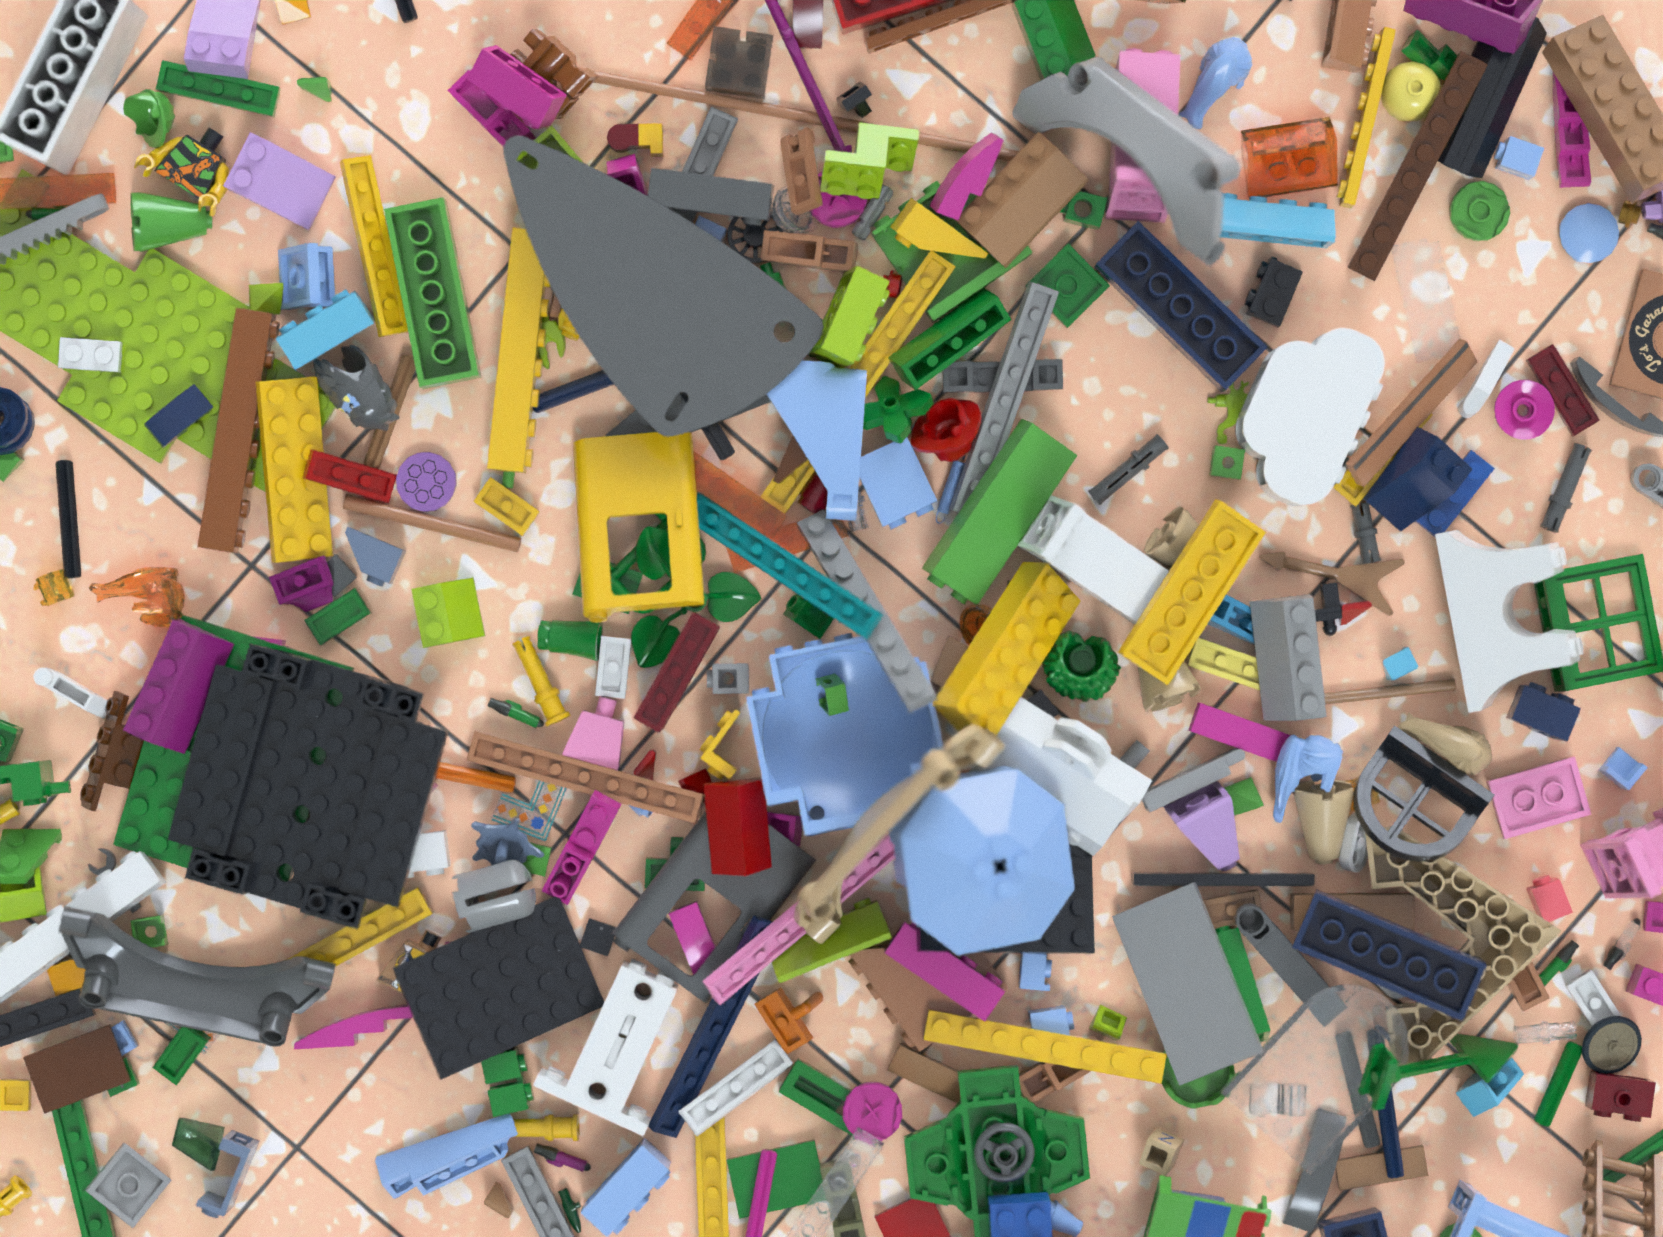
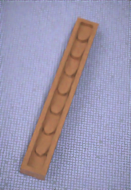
(585, 777)

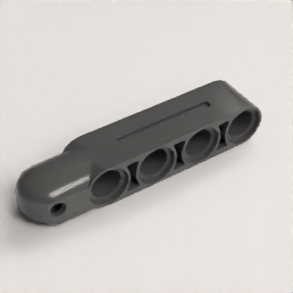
(1278, 951)

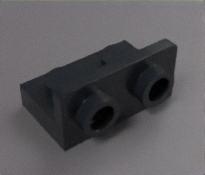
(1273, 291)

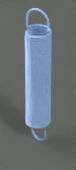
(950, 487)

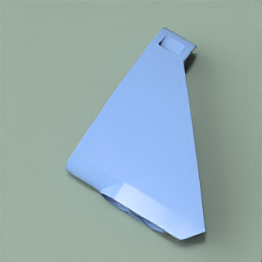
(826, 418)

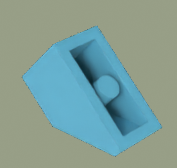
(1482, 1096)

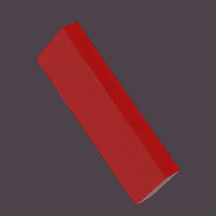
(349, 476)

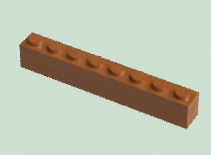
(237, 432)

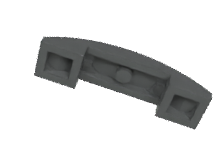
(979, 376)
(1588, 377)
(1310, 1194)

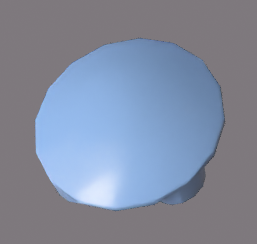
(1589, 233)

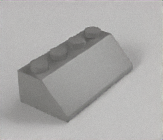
(1288, 658)

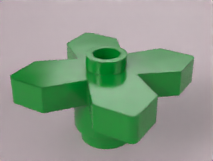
(895, 409)

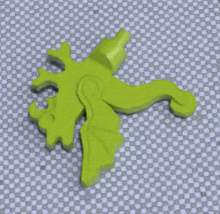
(1234, 404)

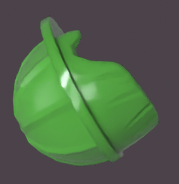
(151, 114)

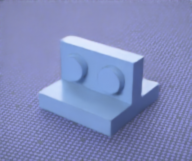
(306, 276)

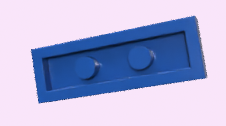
(1443, 515)

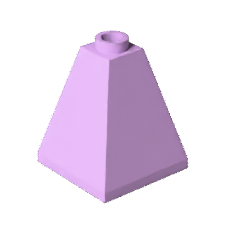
(1208, 823)

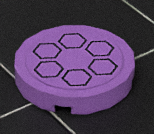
(426, 481)

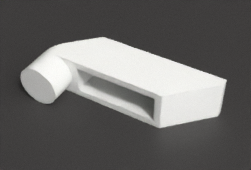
(1486, 379)
(71, 691)

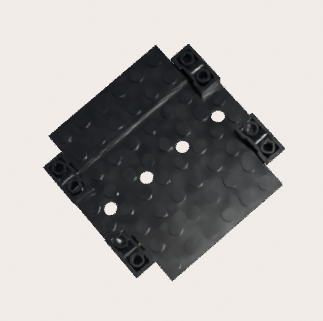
(258, 768)

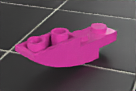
(581, 847)

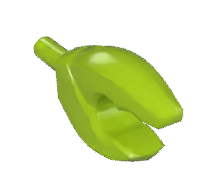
(555, 335)

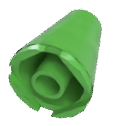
(165, 221)

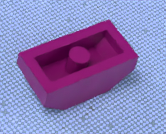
(304, 585)

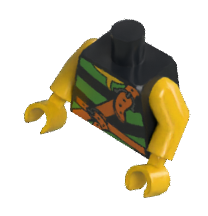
(191, 167)

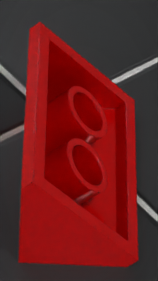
(737, 827)

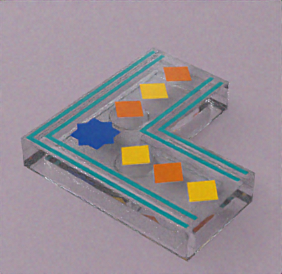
(534, 817)

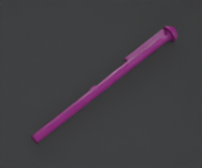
(806, 77)

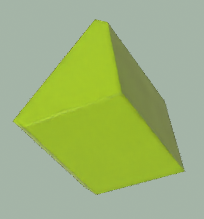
(1108, 1023)

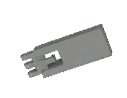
(1191, 780)

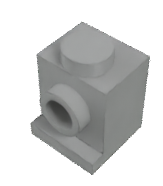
(738, 686)

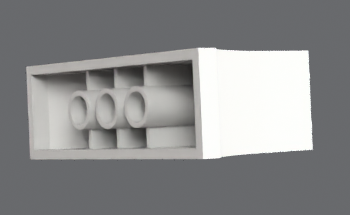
(1480, 598)

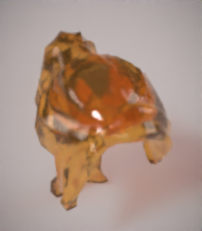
(155, 584)

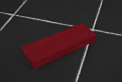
(1565, 391)

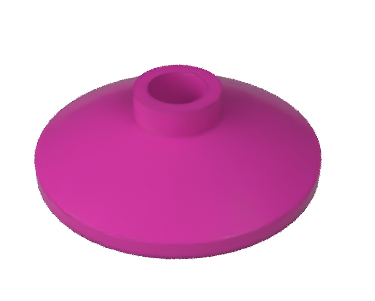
(1538, 404)

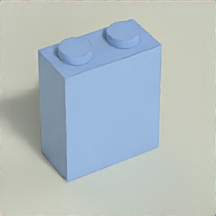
(896, 483)

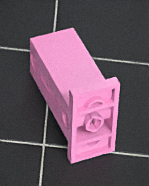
(1130, 190)

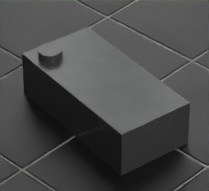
(712, 195)

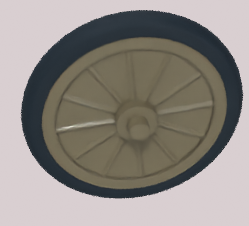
(1611, 1044)

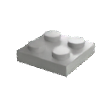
(128, 1185)

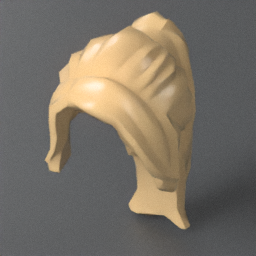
(1459, 745)

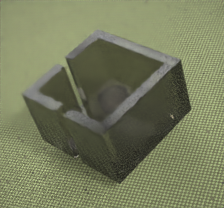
(740, 65)

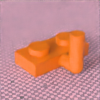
(786, 1020)

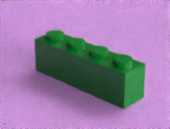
(949, 338)

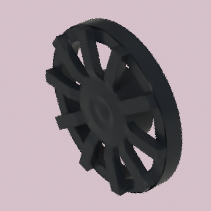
(752, 236)

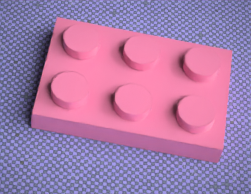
(1539, 797)

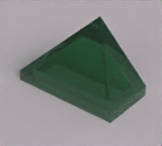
(199, 1141)

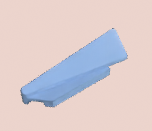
(445, 1157)

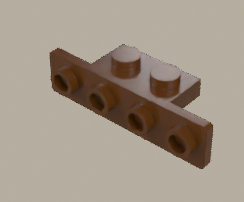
(115, 754)

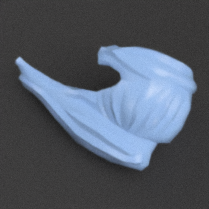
(1221, 67)
(1302, 758)

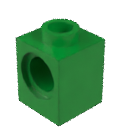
(1097, 207)

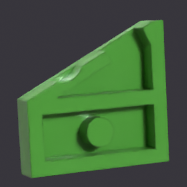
(23, 852)

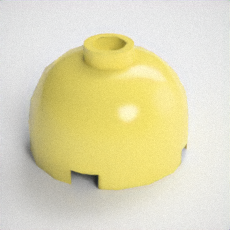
(1410, 91)

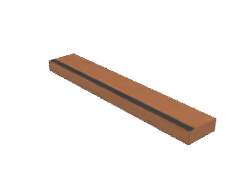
(1411, 412)

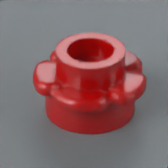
(894, 284)

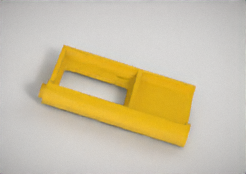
(630, 479)

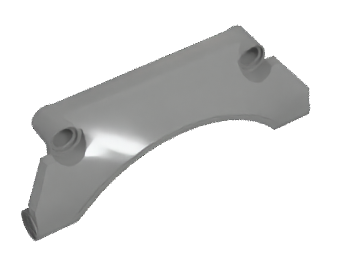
(1171, 152)

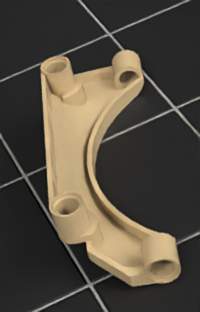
(820, 901)

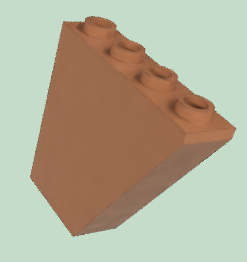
(906, 993)

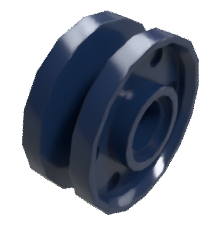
(17, 422)

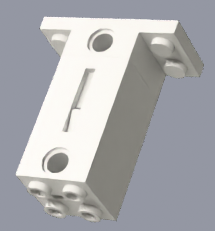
(1093, 558)
(616, 1048)

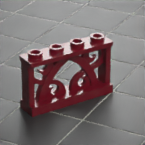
(676, 672)

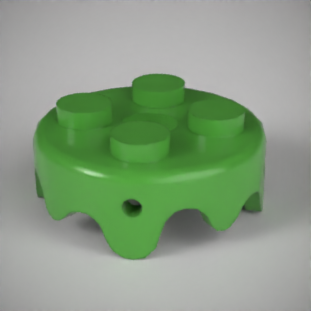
(1199, 1092)

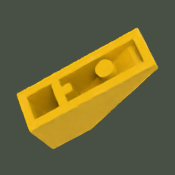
(928, 232)

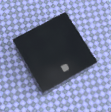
(598, 937)

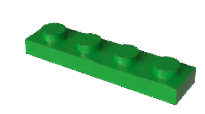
(218, 89)

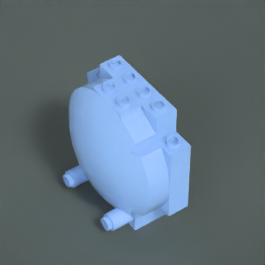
(841, 760)

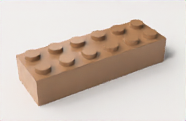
(1611, 103)

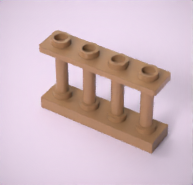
(1650, 1197)

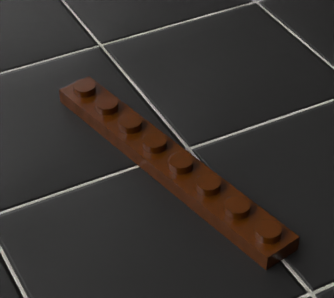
(1417, 165)

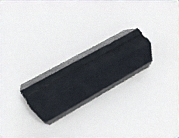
(1491, 104)

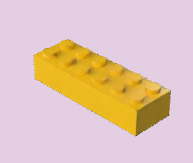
(1007, 649)

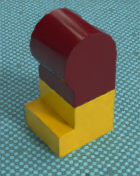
(637, 136)

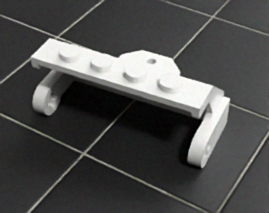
(1074, 768)

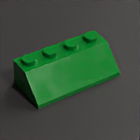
(1053, 34)

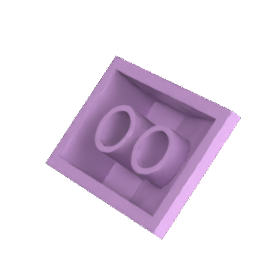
(222, 37)
(279, 181)

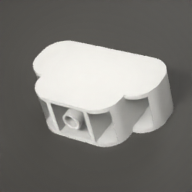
(1308, 411)

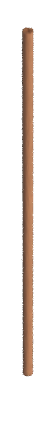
(773, 110)

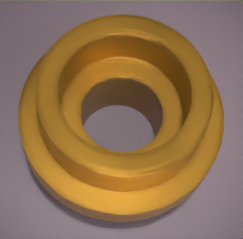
(1629, 214)

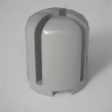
(497, 910)

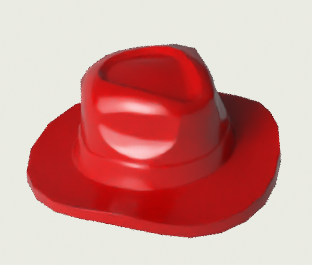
(947, 429)

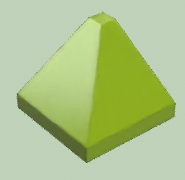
(266, 297)

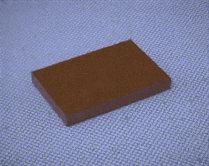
(77, 1068)

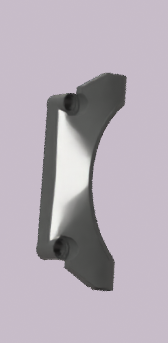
(156, 986)

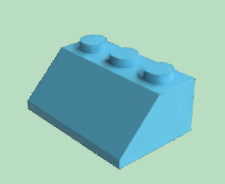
(324, 328)

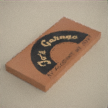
(1641, 348)

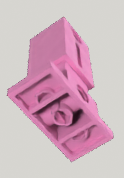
(1629, 860)

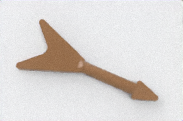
(1357, 578)

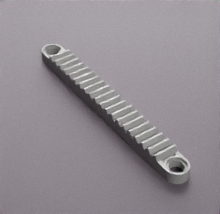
(51, 227)

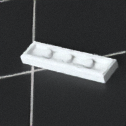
(735, 1088)

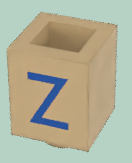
(1161, 1151)

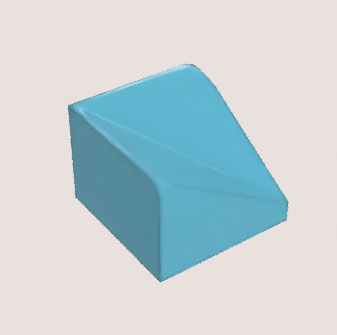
(1399, 664)

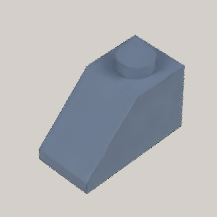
(375, 556)

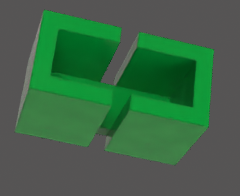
(509, 1096)

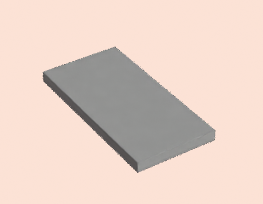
(1187, 984)

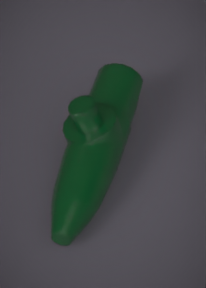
(570, 1209)

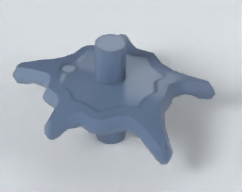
(503, 843)

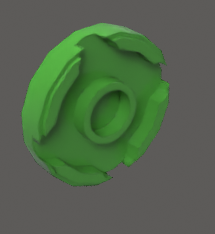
(1479, 211)

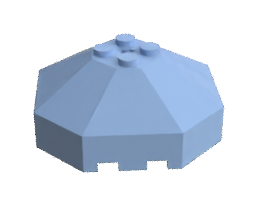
(948, 854)

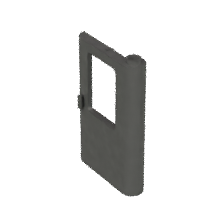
(753, 894)

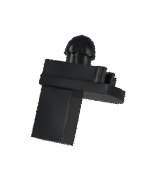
(1331, 608)

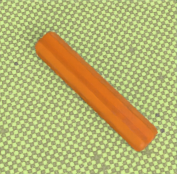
(476, 777)

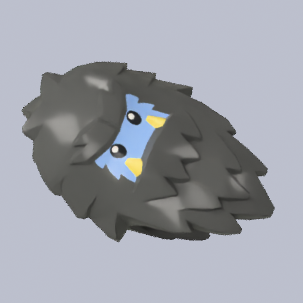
(358, 389)

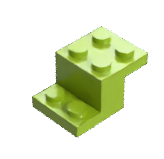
(864, 170)

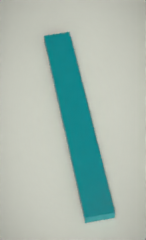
(787, 568)

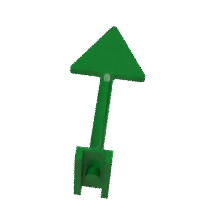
(1382, 1068)

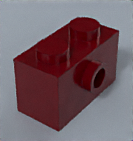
(1620, 1095)

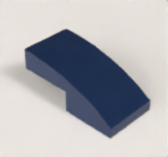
(178, 415)

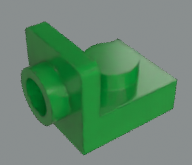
(807, 615)

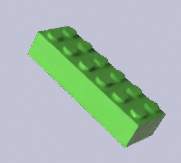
(432, 293)

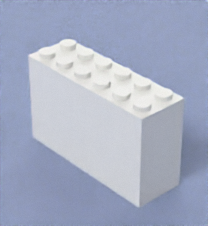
(69, 79)

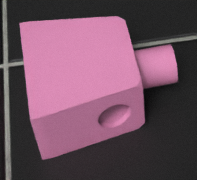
(597, 736)

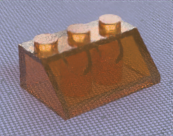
(1289, 157)

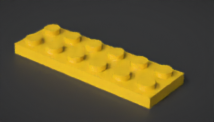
(287, 433)
(1191, 591)

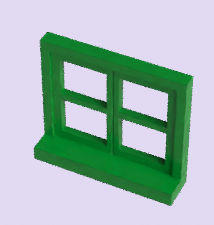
(1555, 615)

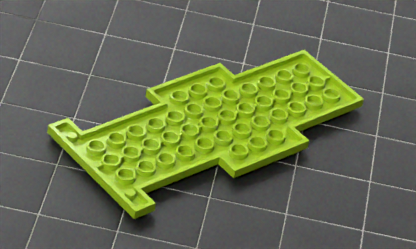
(165, 316)

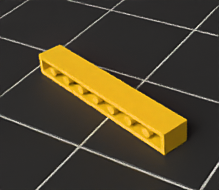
(518, 359)

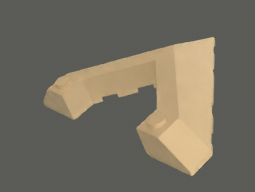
(1495, 927)

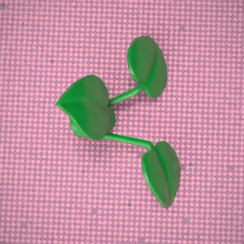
(728, 597)

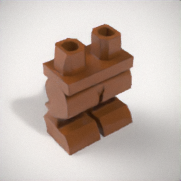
(554, 64)

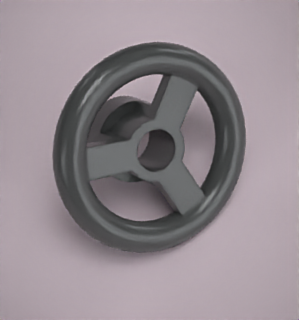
(1004, 1163)

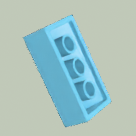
(1278, 222)

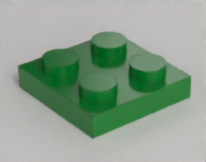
(1076, 282)

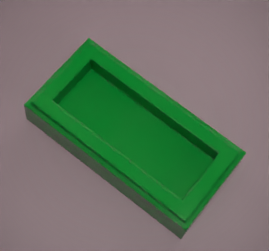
(337, 616)
(181, 1053)

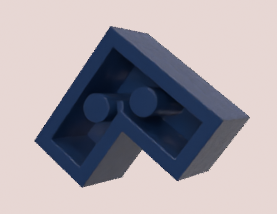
(1544, 713)

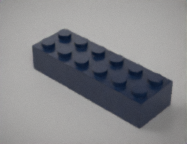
(1180, 307)
(1389, 955)

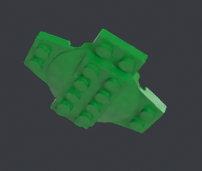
(943, 1159)

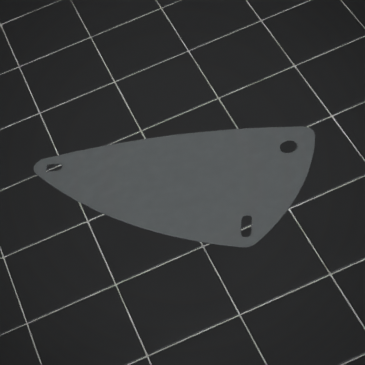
(656, 293)

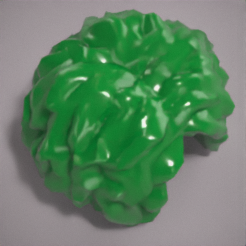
(1081, 667)

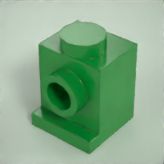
(9, 736)

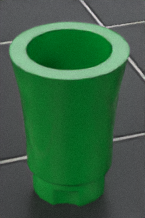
(571, 638)

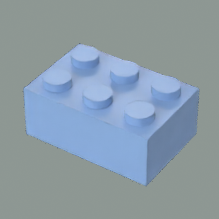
(627, 1188)

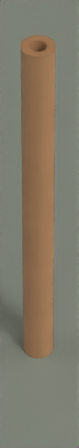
(1390, 691)

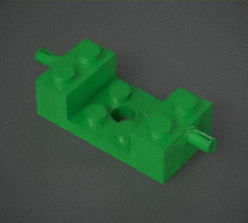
(32, 782)

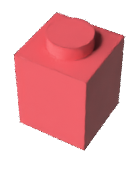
(1549, 898)

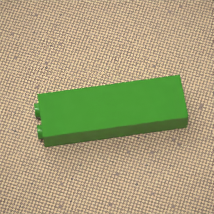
(998, 512)

